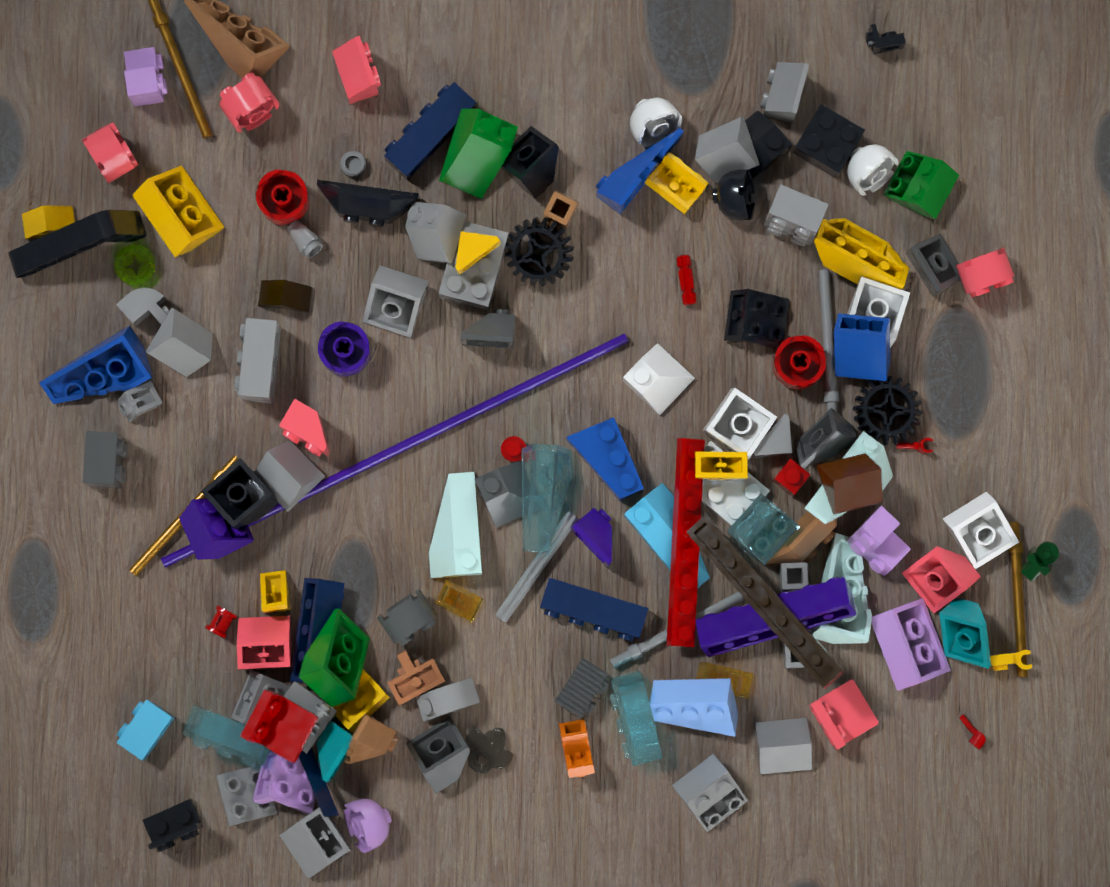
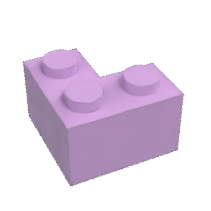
(143, 76)
(878, 542)

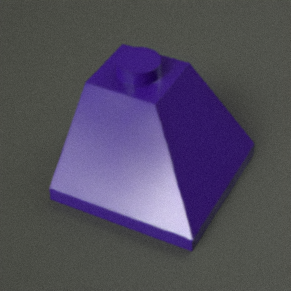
(596, 534)

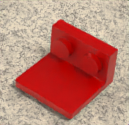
(279, 725)

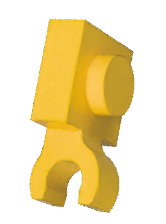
(1001, 661)

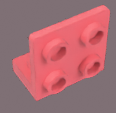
(843, 714)

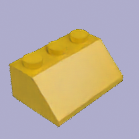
(177, 210)

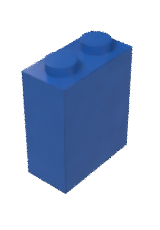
(862, 347)

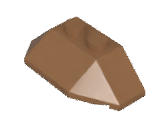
(804, 541)

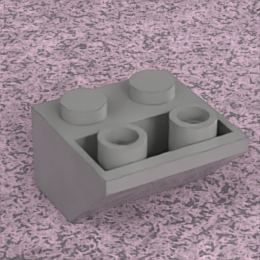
(710, 792)
(315, 842)

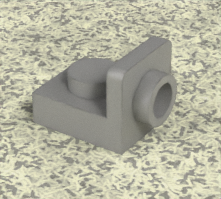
(139, 401)

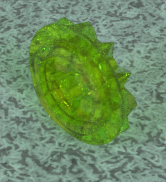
(125, 258)

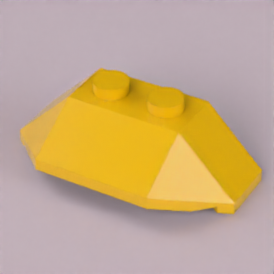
(858, 253)

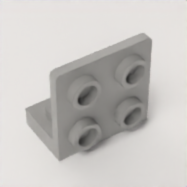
(252, 692)

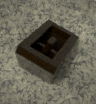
(285, 295)

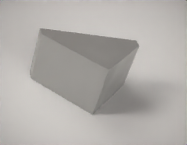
(777, 441)

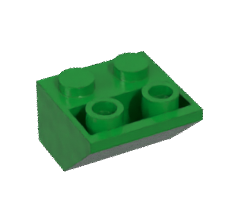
(921, 184)

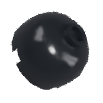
(735, 195)

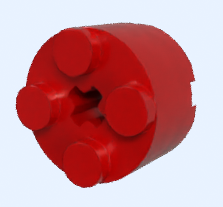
(288, 184)
(801, 377)

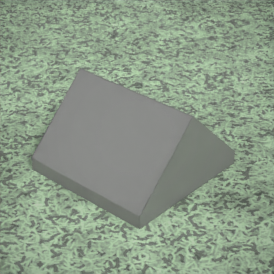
(726, 149)
(181, 344)
(288, 474)
(783, 746)

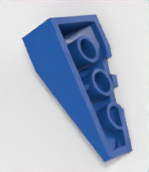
(628, 179)
(108, 367)

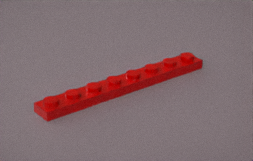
(684, 549)

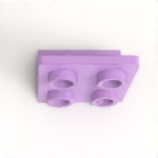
(284, 783)

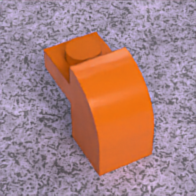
(576, 748)

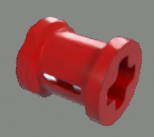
(221, 622)

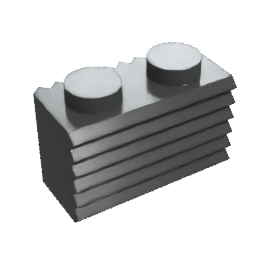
(582, 688)

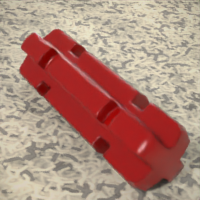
(686, 280)

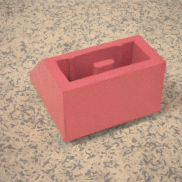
(355, 71)
(305, 425)
(264, 643)

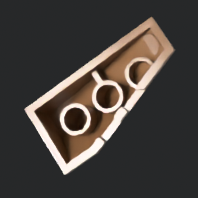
(236, 39)
(371, 740)

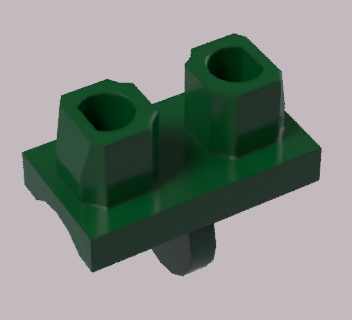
(1040, 560)

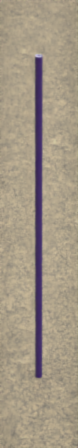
(435, 430)

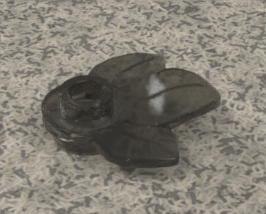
(490, 747)

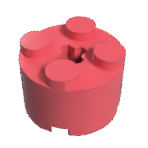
(248, 103)
(110, 152)
(986, 271)

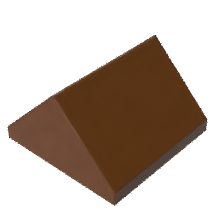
(851, 483)

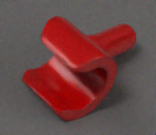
(916, 446)
(978, 738)

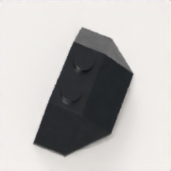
(366, 203)

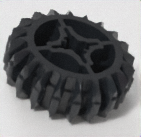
(544, 261)
(899, 411)

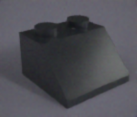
(240, 495)

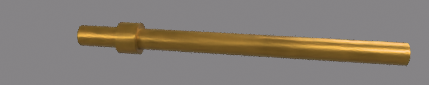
(161, 21)
(172, 529)
(1018, 598)

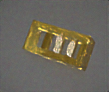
(703, 670)

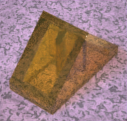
(458, 601)

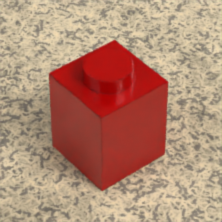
(791, 477)

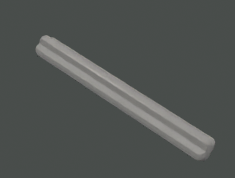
(535, 569)

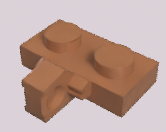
(414, 678)

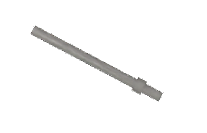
(831, 396)
(635, 651)

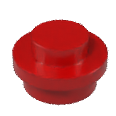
(512, 448)

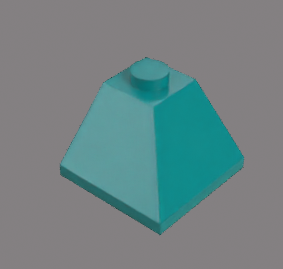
(965, 633)
(332, 749)

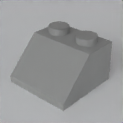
(785, 91)
(434, 231)
(395, 301)

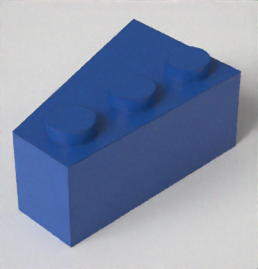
(608, 457)

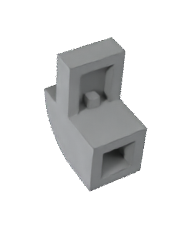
(141, 303)
(447, 699)

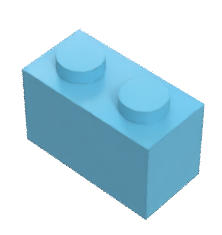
(144, 729)

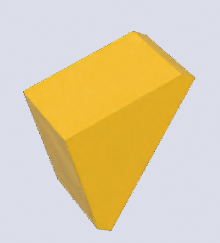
(46, 220)
(473, 248)
(721, 465)
(274, 592)

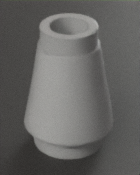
(305, 240)

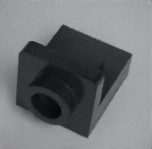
(888, 42)

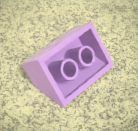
(910, 644)

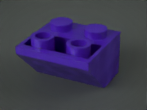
(210, 533)

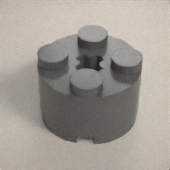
(408, 617)

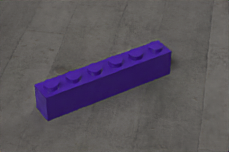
(744, 627)

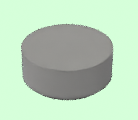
(353, 164)

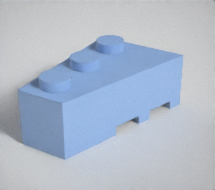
(696, 704)

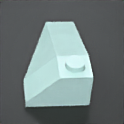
(819, 504)
(456, 535)
(846, 563)

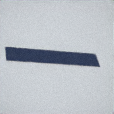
(317, 784)

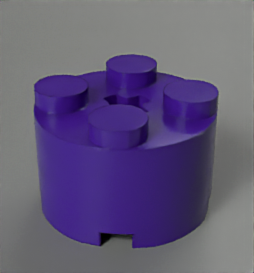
(346, 334)

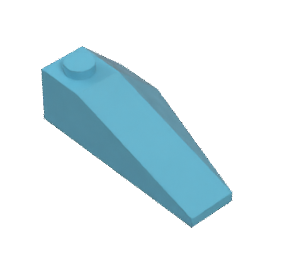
(654, 523)

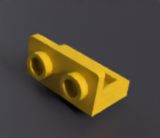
(677, 182)
(368, 700)

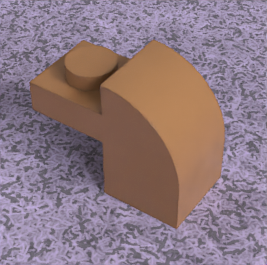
(559, 209)

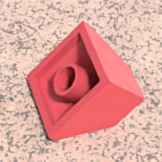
(941, 577)

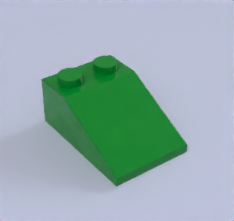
(477, 151)
(336, 660)

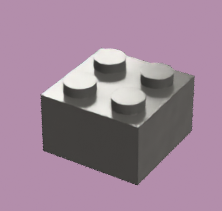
(104, 460)

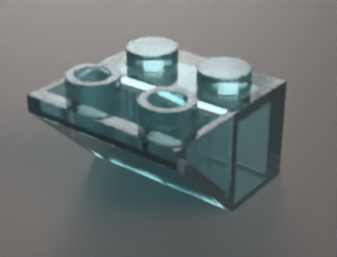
(762, 529)

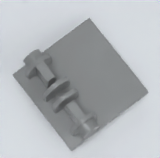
(312, 703)
(237, 795)

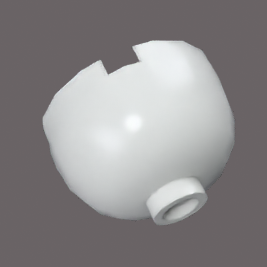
(653, 120)
(870, 168)

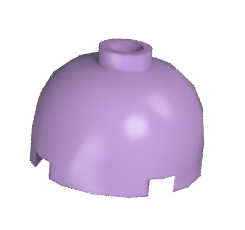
(367, 822)

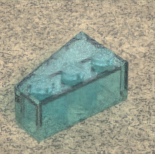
(635, 718)
(224, 734)

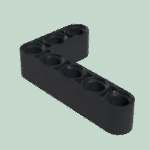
(78, 237)

